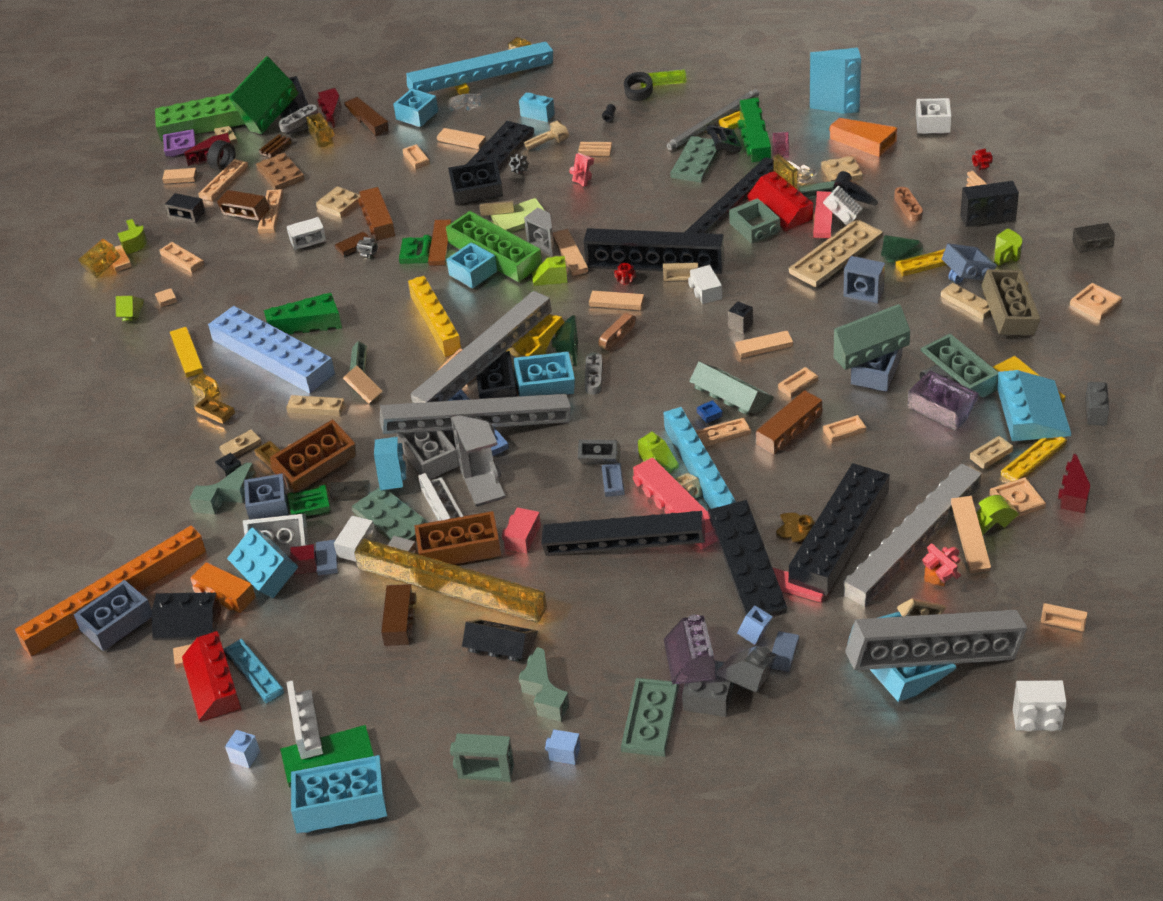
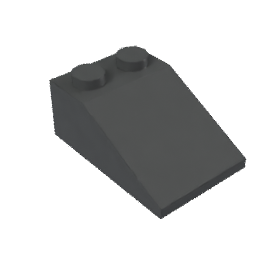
(708, 696)

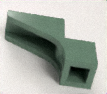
(230, 489)
(534, 680)

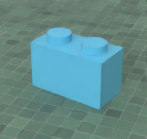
(536, 107)

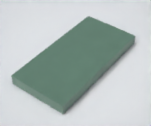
(650, 717)

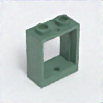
(750, 210)
(483, 746)

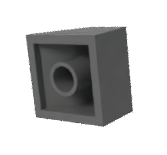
(748, 667)

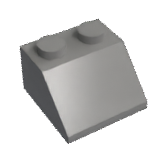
(539, 230)

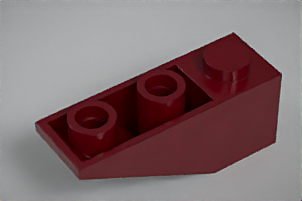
(330, 105)
(199, 153)
(1076, 487)

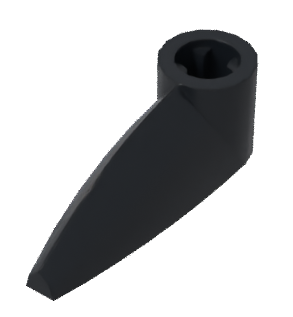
(853, 189)

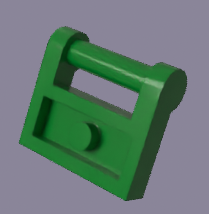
(410, 249)
(309, 502)

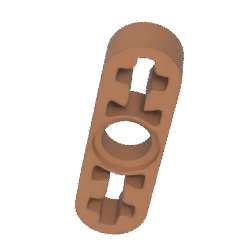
(907, 209)
(617, 331)

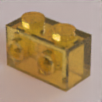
(320, 130)
(99, 258)

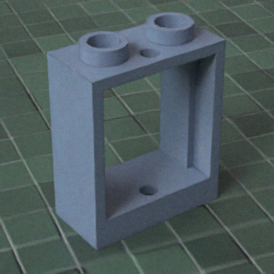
(967, 261)

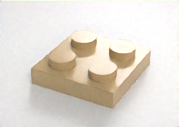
(834, 166)
(338, 202)

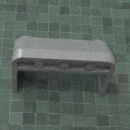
(475, 458)

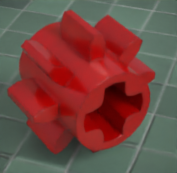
(982, 159)
(625, 273)

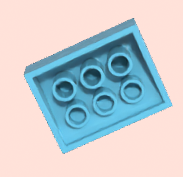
(835, 80)
(1031, 406)
(910, 681)
(337, 794)

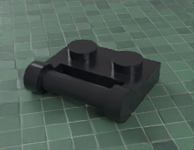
(728, 138)

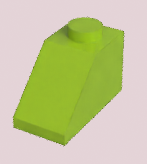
(551, 272)
(128, 307)
(654, 446)

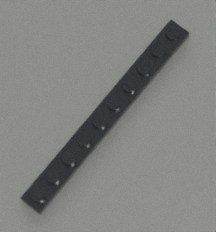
(732, 198)

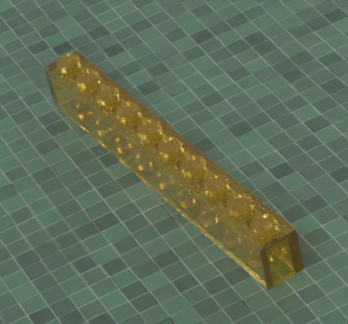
(451, 580)

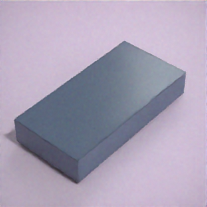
(613, 480)
(326, 558)
(785, 649)

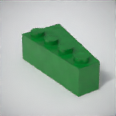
(753, 130)
(303, 315)

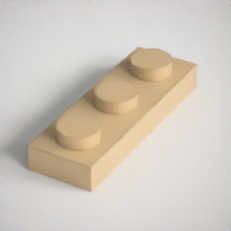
(966, 300)
(315, 405)

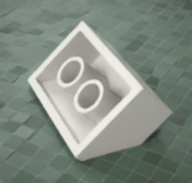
(282, 530)

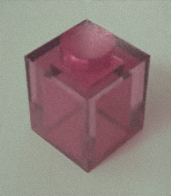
(780, 143)

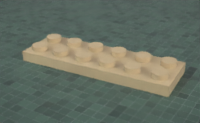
(835, 252)

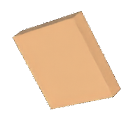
(1096, 301)
(1021, 496)

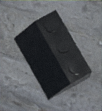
(184, 615)
(498, 639)

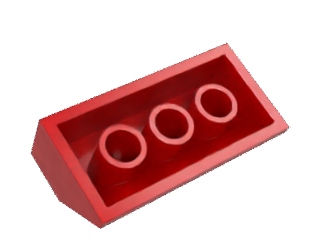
(783, 200)
(210, 678)

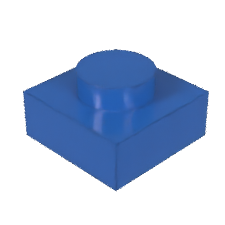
(709, 411)

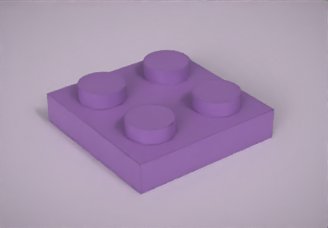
(178, 142)

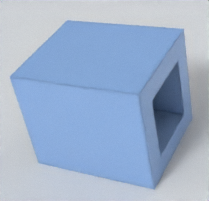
(754, 625)
(563, 746)
(242, 749)

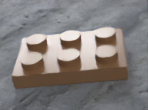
(280, 171)

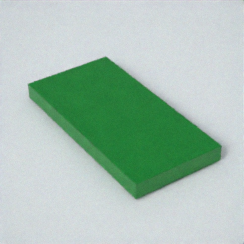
(336, 748)

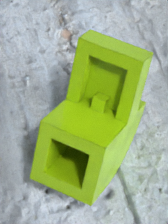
(132, 239)
(1007, 247)
(995, 510)

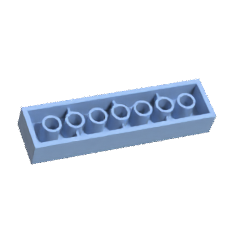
(272, 349)

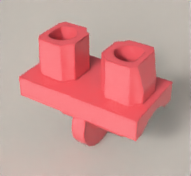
(581, 169)
(946, 561)

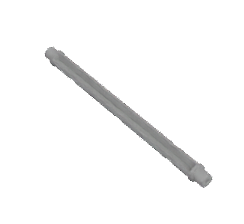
(711, 120)

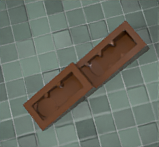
(367, 115)

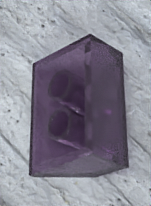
(942, 400)

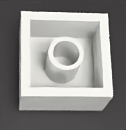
(933, 115)
(1039, 705)

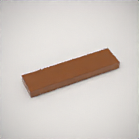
(439, 243)

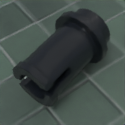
(608, 114)

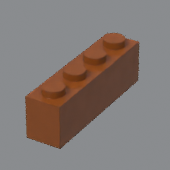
(376, 214)
(789, 422)

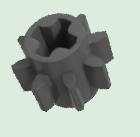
(519, 164)
(367, 247)

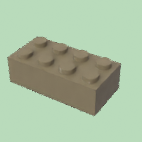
(1010, 302)

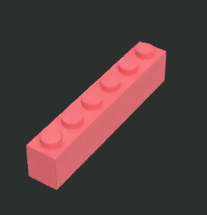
(669, 494)

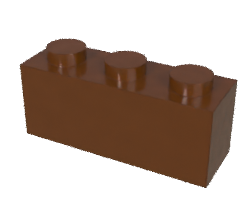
(243, 205)
(398, 615)

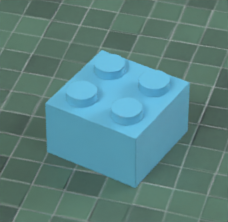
(415, 107)
(471, 265)
(389, 463)

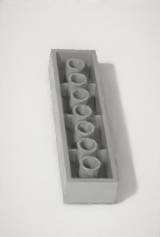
(935, 639)

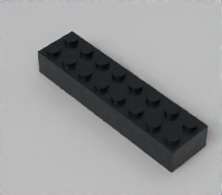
(652, 249)
(838, 529)

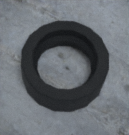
(638, 77)
(214, 155)

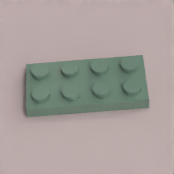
(695, 160)
(389, 514)

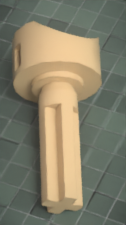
(557, 131)

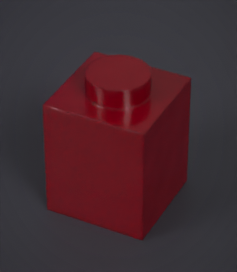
(304, 558)

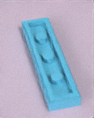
(254, 671)

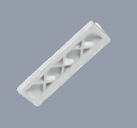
(433, 498)
(304, 722)

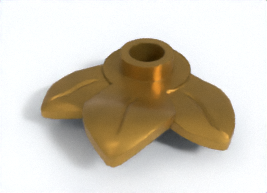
(795, 526)

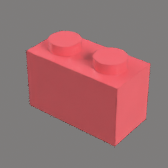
(521, 530)

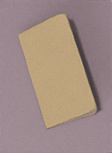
(497, 208)
(918, 607)

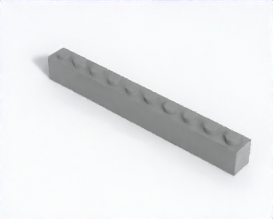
(484, 350)
(496, 411)
(910, 536)

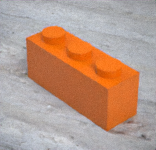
(230, 589)

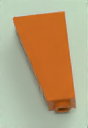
(863, 135)

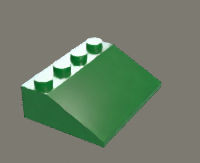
(263, 96)

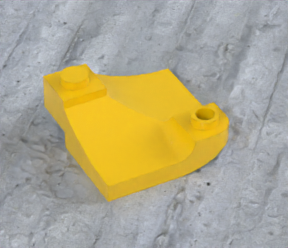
(538, 338)

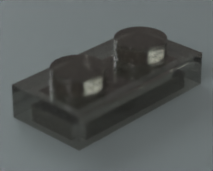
(349, 490)

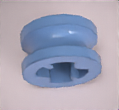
(954, 277)

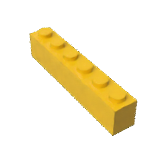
(434, 315)

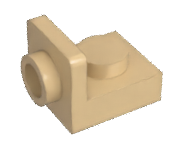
(690, 484)

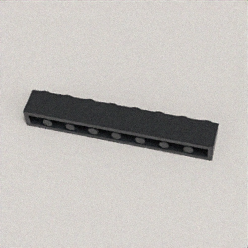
(623, 533)

